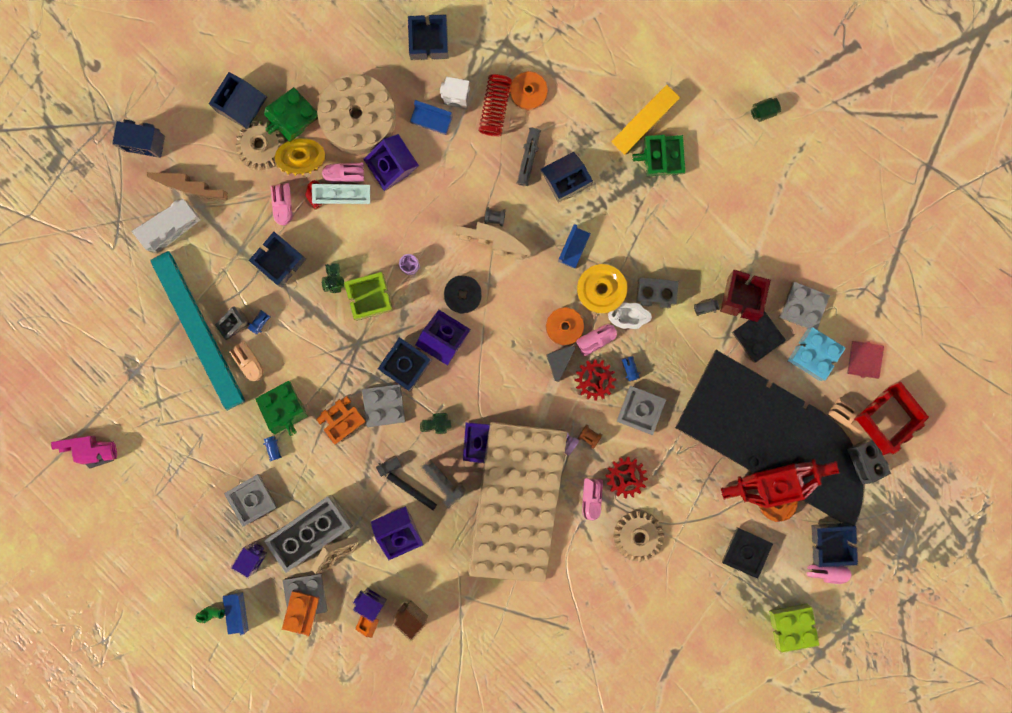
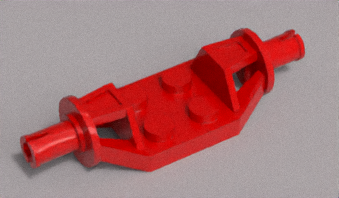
(780, 484)

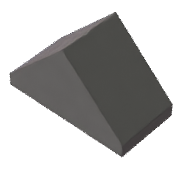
(232, 323)
(558, 361)

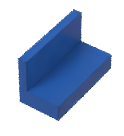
(431, 117)
(574, 247)
(235, 613)

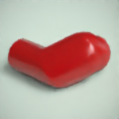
(308, 194)

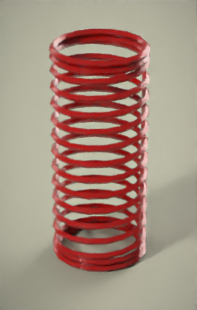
(490, 127)

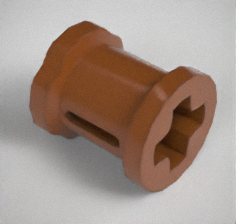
(589, 436)

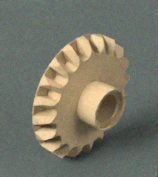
(263, 157)
(632, 524)

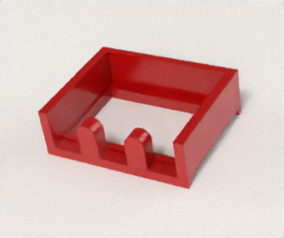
(911, 407)

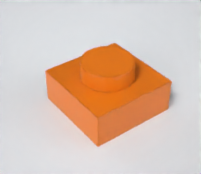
(366, 627)

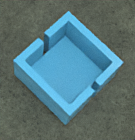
(817, 354)

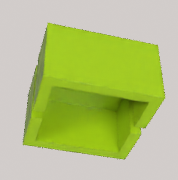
(368, 296)
(795, 628)

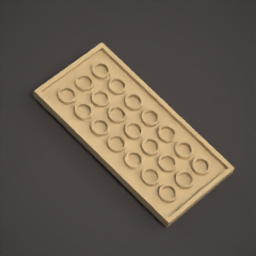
(517, 502)

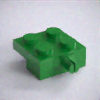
(290, 114)
(662, 155)
(281, 408)

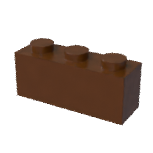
(410, 619)

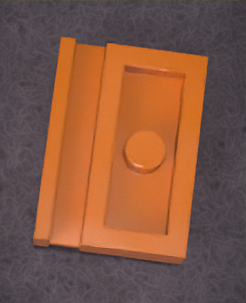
(300, 613)

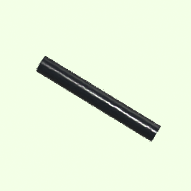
(410, 490)

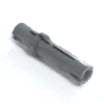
(534, 134)

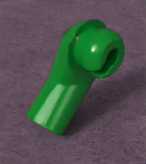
(209, 613)

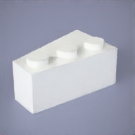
(166, 226)

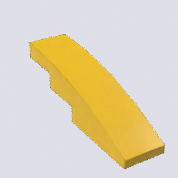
(645, 119)

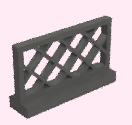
(452, 493)

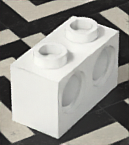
(455, 92)

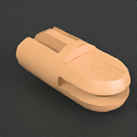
(247, 361)
(845, 415)

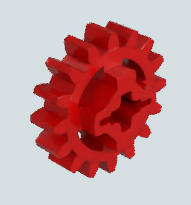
(590, 369)
(622, 485)

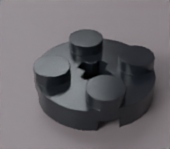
(462, 283)

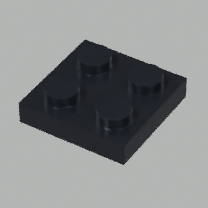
(758, 337)
(747, 553)

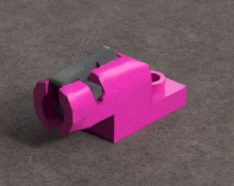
(88, 450)

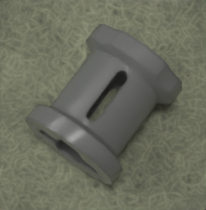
(494, 216)

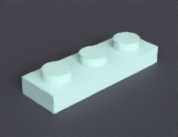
(340, 194)

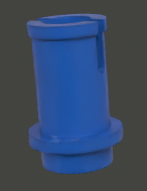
(258, 322)
(631, 371)
(272, 448)

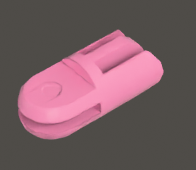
(343, 172)
(281, 203)
(596, 339)
(592, 498)
(833, 574)

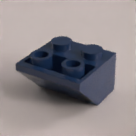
(237, 100)
(567, 176)

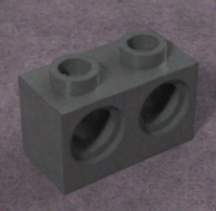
(657, 287)
(866, 463)

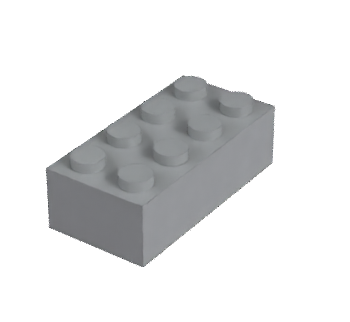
(308, 533)

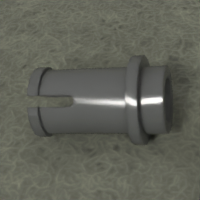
(706, 307)
(388, 466)

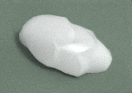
(629, 316)

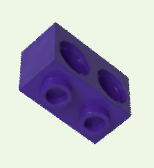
(249, 559)
(369, 604)

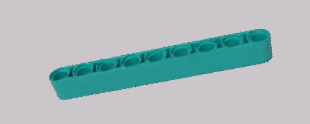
(197, 330)

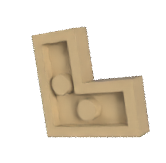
(331, 552)

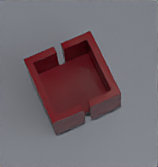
(743, 298)

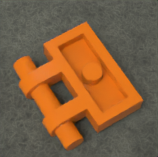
(345, 424)

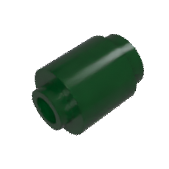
(765, 109)

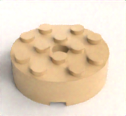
(346, 97)

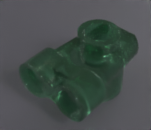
(333, 281)
(439, 424)

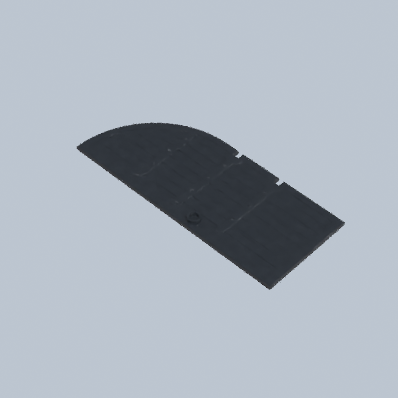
(771, 430)

